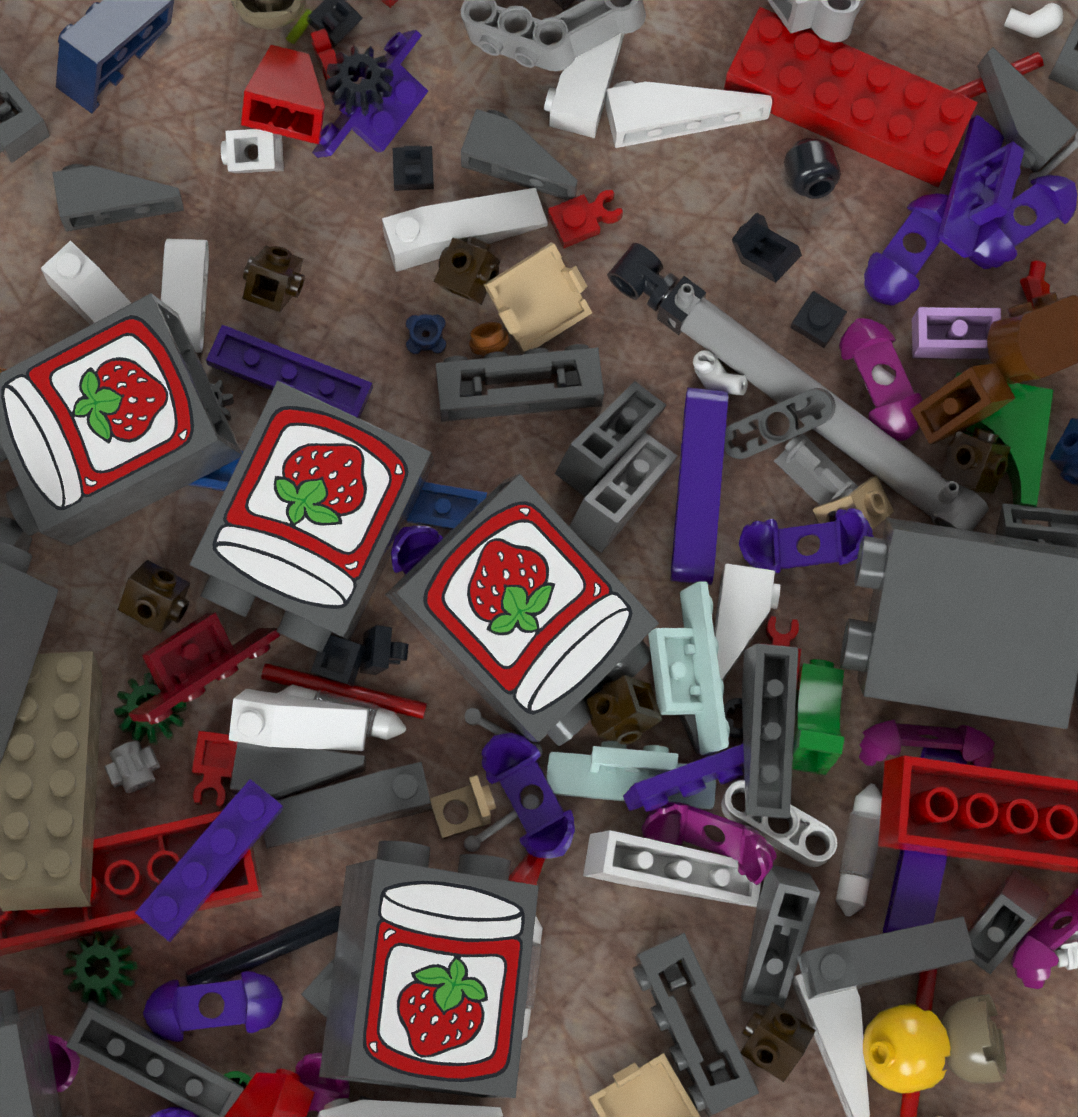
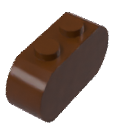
(1035, 338)

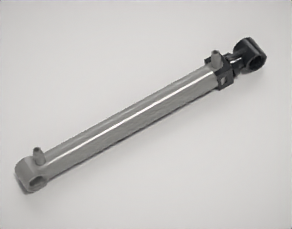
(686, 310)

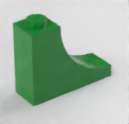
(1024, 428)
(817, 717)

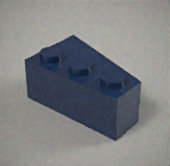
(104, 42)

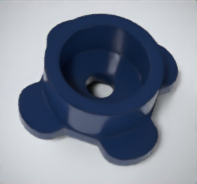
(421, 323)

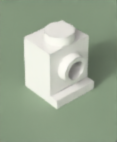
(235, 151)

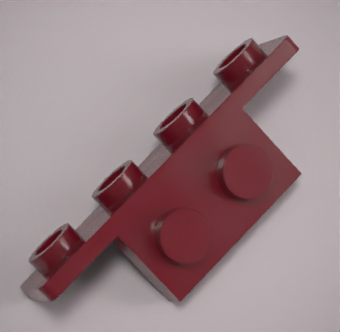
(193, 660)

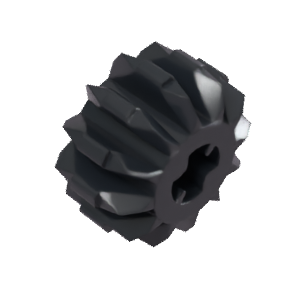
(369, 90)

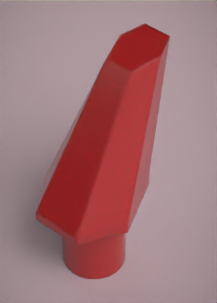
(1034, 283)
(527, 870)

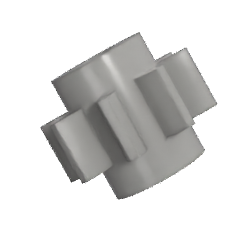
(132, 766)

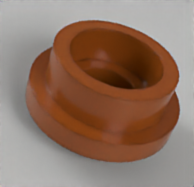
(488, 338)

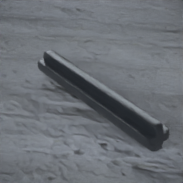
(266, 948)

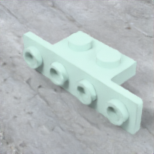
(688, 669)
(613, 770)

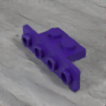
(380, 125)
(980, 185)

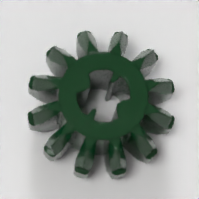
(136, 698)
(106, 953)

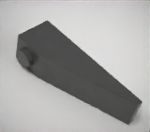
(768, 728)
(351, 805)
(884, 957)
(151, 1062)

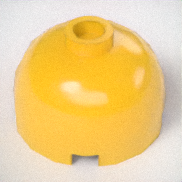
(906, 1048)

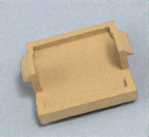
(539, 297)
(645, 1092)

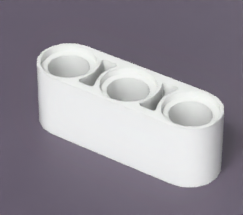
(186, 284)
(792, 842)

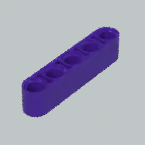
(699, 486)
(918, 874)

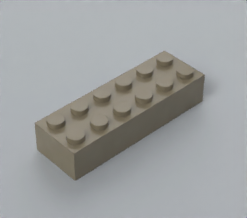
(51, 786)

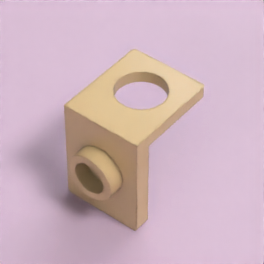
(867, 498)
(479, 804)

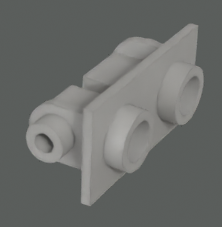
(814, 471)

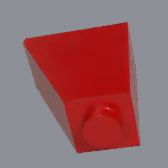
(284, 96)
(273, 1096)

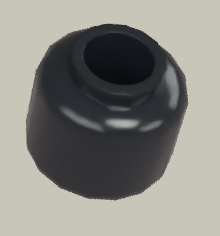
(812, 168)

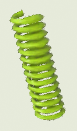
(299, 28)

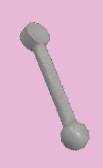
(1056, 161)
(474, 717)
(472, 843)

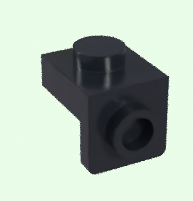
(764, 249)

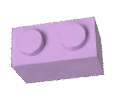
(952, 332)

